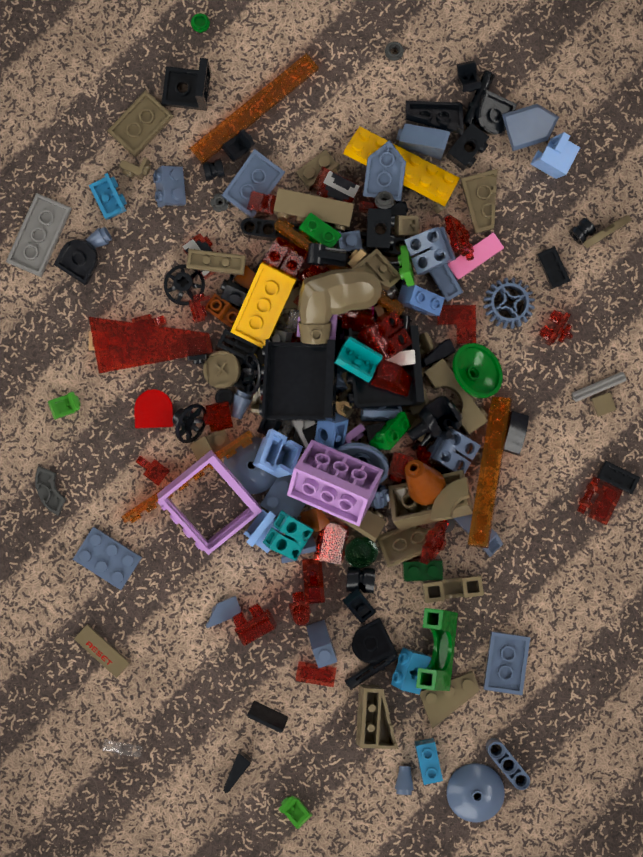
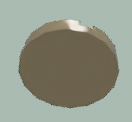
(222, 370)

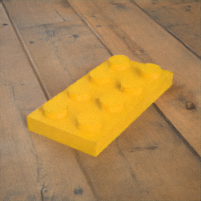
(263, 305)

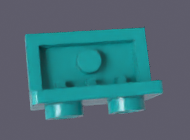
(358, 359)

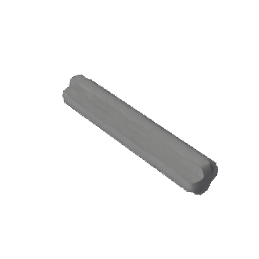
(599, 386)

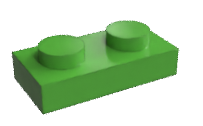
(406, 271)

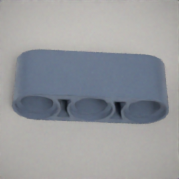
(512, 771)

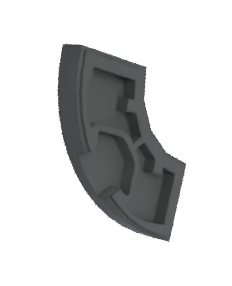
(48, 491)

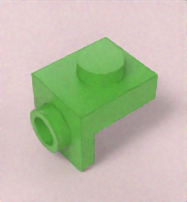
(64, 405)
(295, 811)

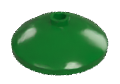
(477, 370)

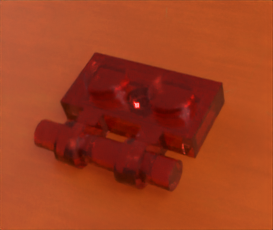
(459, 237)
(605, 502)
(434, 542)

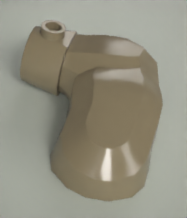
(334, 294)

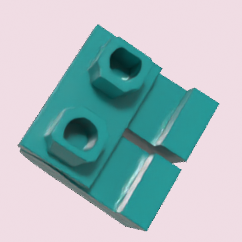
(295, 536)

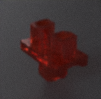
(551, 334)
(300, 609)

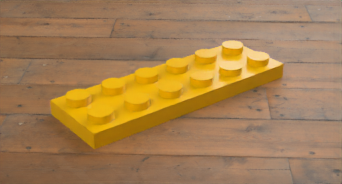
(419, 174)

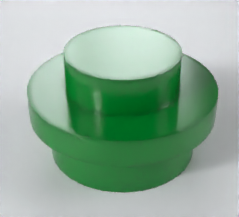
(200, 23)

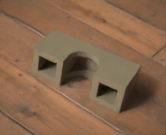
(452, 588)

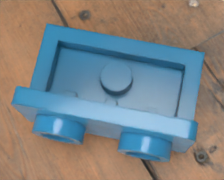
(107, 197)

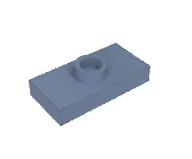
(446, 282)

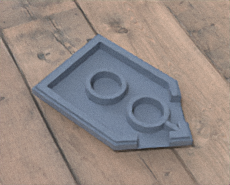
(529, 126)
(385, 172)

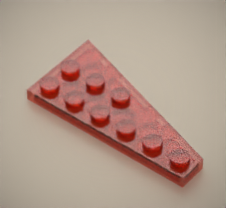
(132, 345)

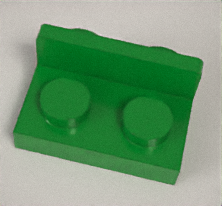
(319, 231)
(391, 432)

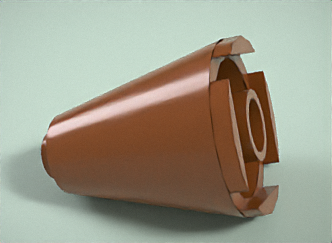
(423, 482)

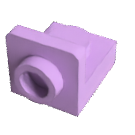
(354, 434)

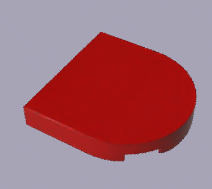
(153, 410)

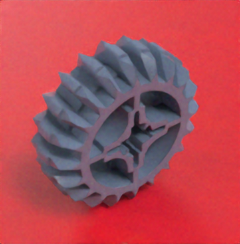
(504, 296)

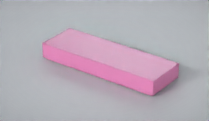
(482, 252)

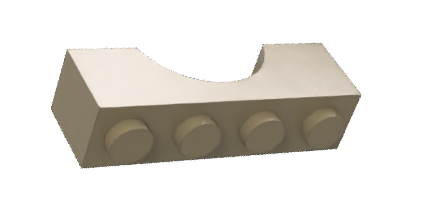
(441, 376)

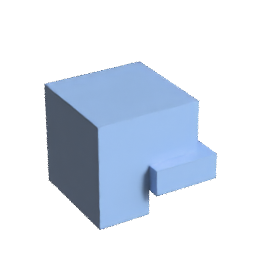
(557, 156)
(277, 454)
(259, 529)

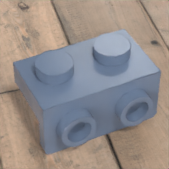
(169, 186)

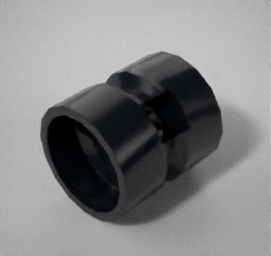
(360, 579)

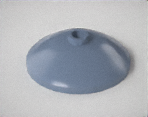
(367, 454)
(254, 479)
(470, 780)

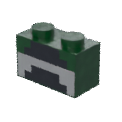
(416, 571)

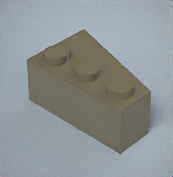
(373, 719)

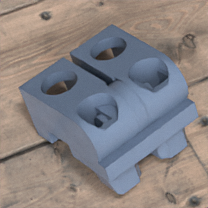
(439, 249)
(445, 451)

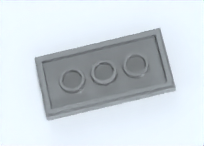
(38, 235)

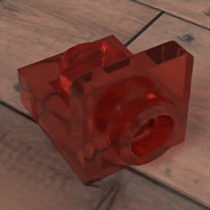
(198, 311)

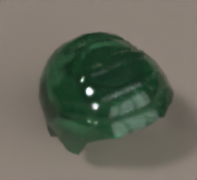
(361, 552)

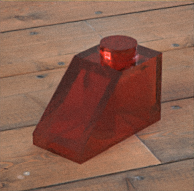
(391, 378)
(313, 581)

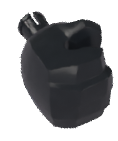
(436, 418)

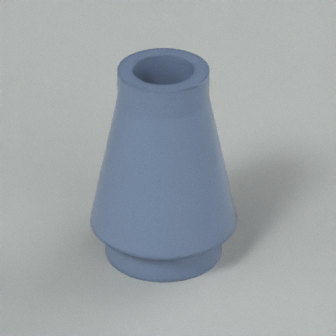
(99, 237)
(240, 403)
(404, 781)

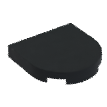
(490, 112)
(78, 260)
(372, 643)

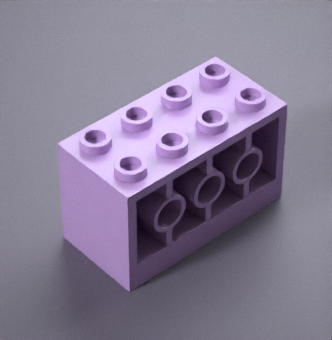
(334, 482)

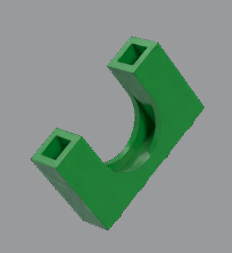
(439, 671)

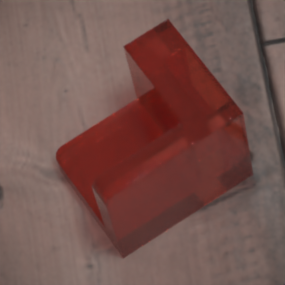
(261, 203)

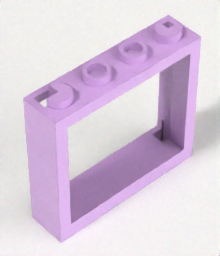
(188, 528)

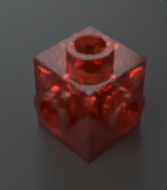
(218, 416)

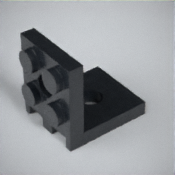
(197, 82)

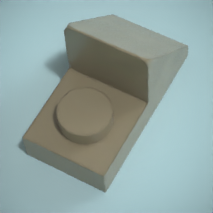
(212, 442)

